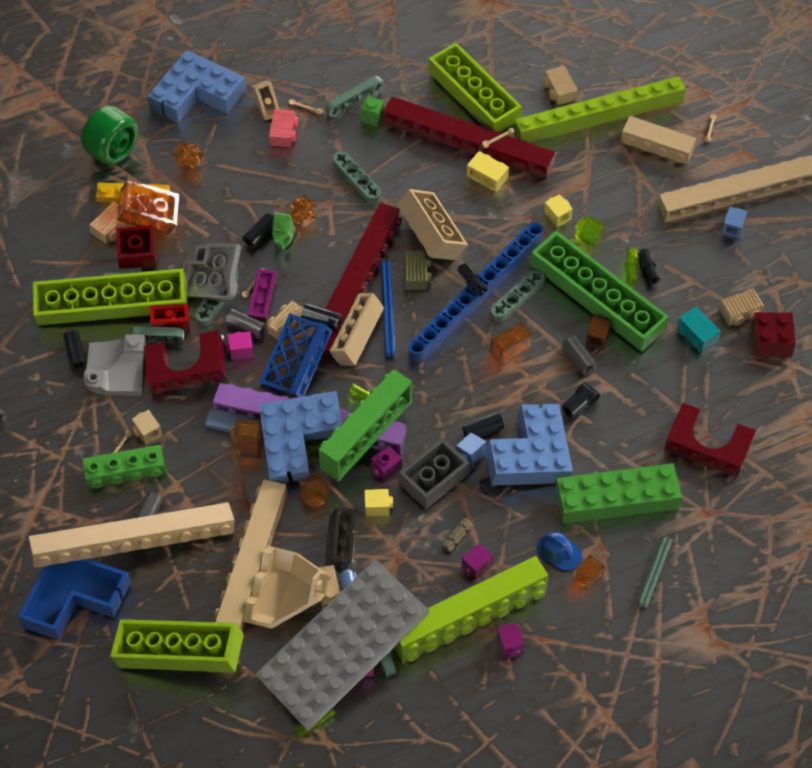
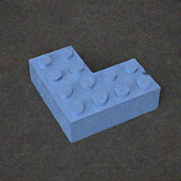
(193, 80)
(290, 425)
(537, 456)

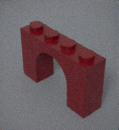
(207, 368)
(727, 458)

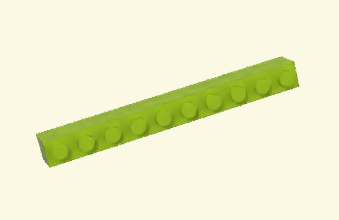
(600, 110)

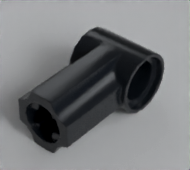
(584, 396)

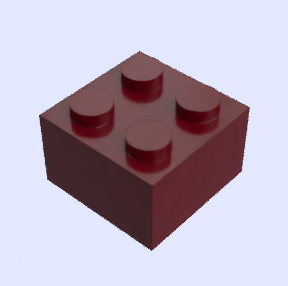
(136, 247)
(773, 334)

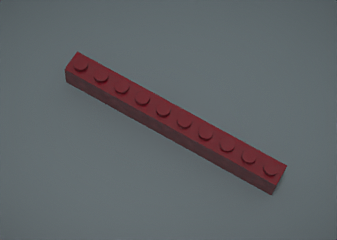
(468, 136)
(362, 265)

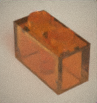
(510, 343)
(246, 438)

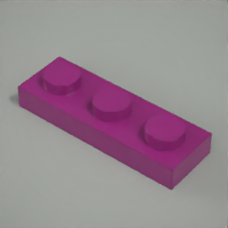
(262, 294)

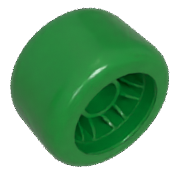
(109, 135)

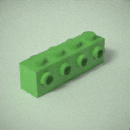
(124, 466)

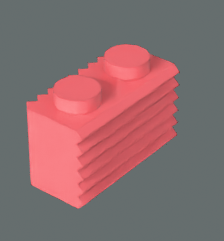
(282, 128)

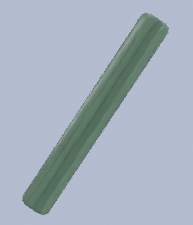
(654, 572)

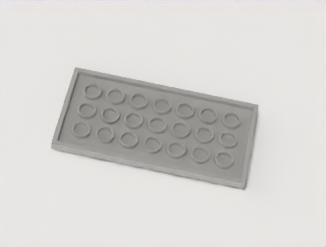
(342, 644)

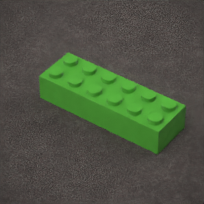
(365, 425)
(618, 493)

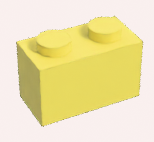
(487, 171)

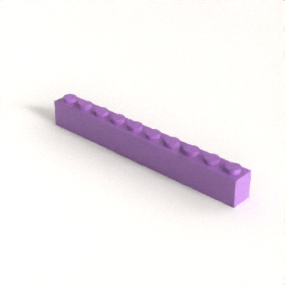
(246, 402)

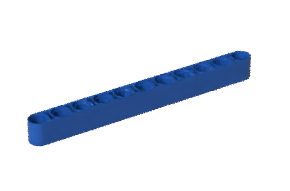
(508, 260)

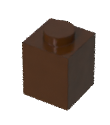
(598, 332)

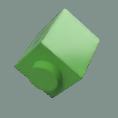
(372, 111)

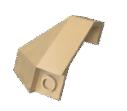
(283, 588)

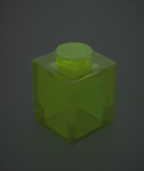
(590, 230)

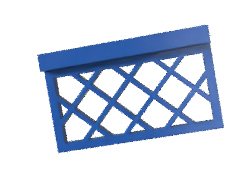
(310, 357)

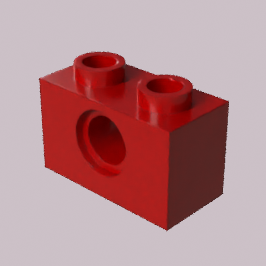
(170, 316)

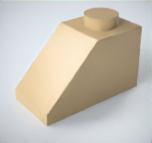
(265, 98)

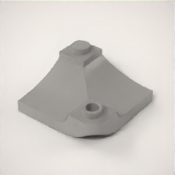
(213, 272)
(116, 366)

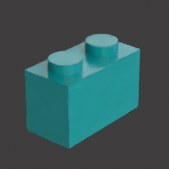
(698, 329)

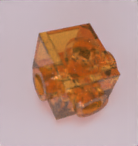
(188, 155)
(303, 210)
(314, 491)

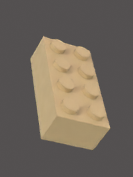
(432, 224)

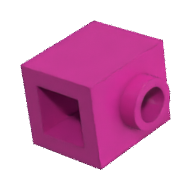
(239, 345)

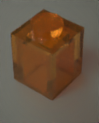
(588, 573)

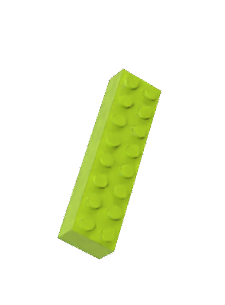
(107, 296)
(475, 608)

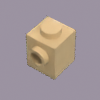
(146, 427)

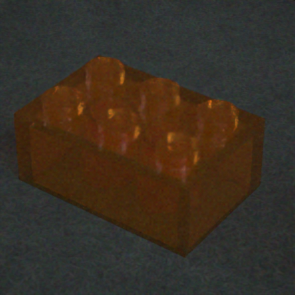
(147, 206)

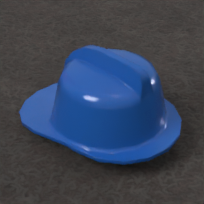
(559, 551)

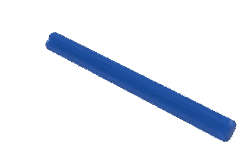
(387, 303)

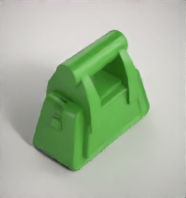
(283, 230)

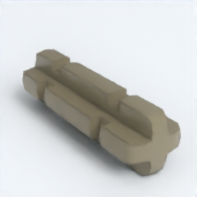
(457, 535)

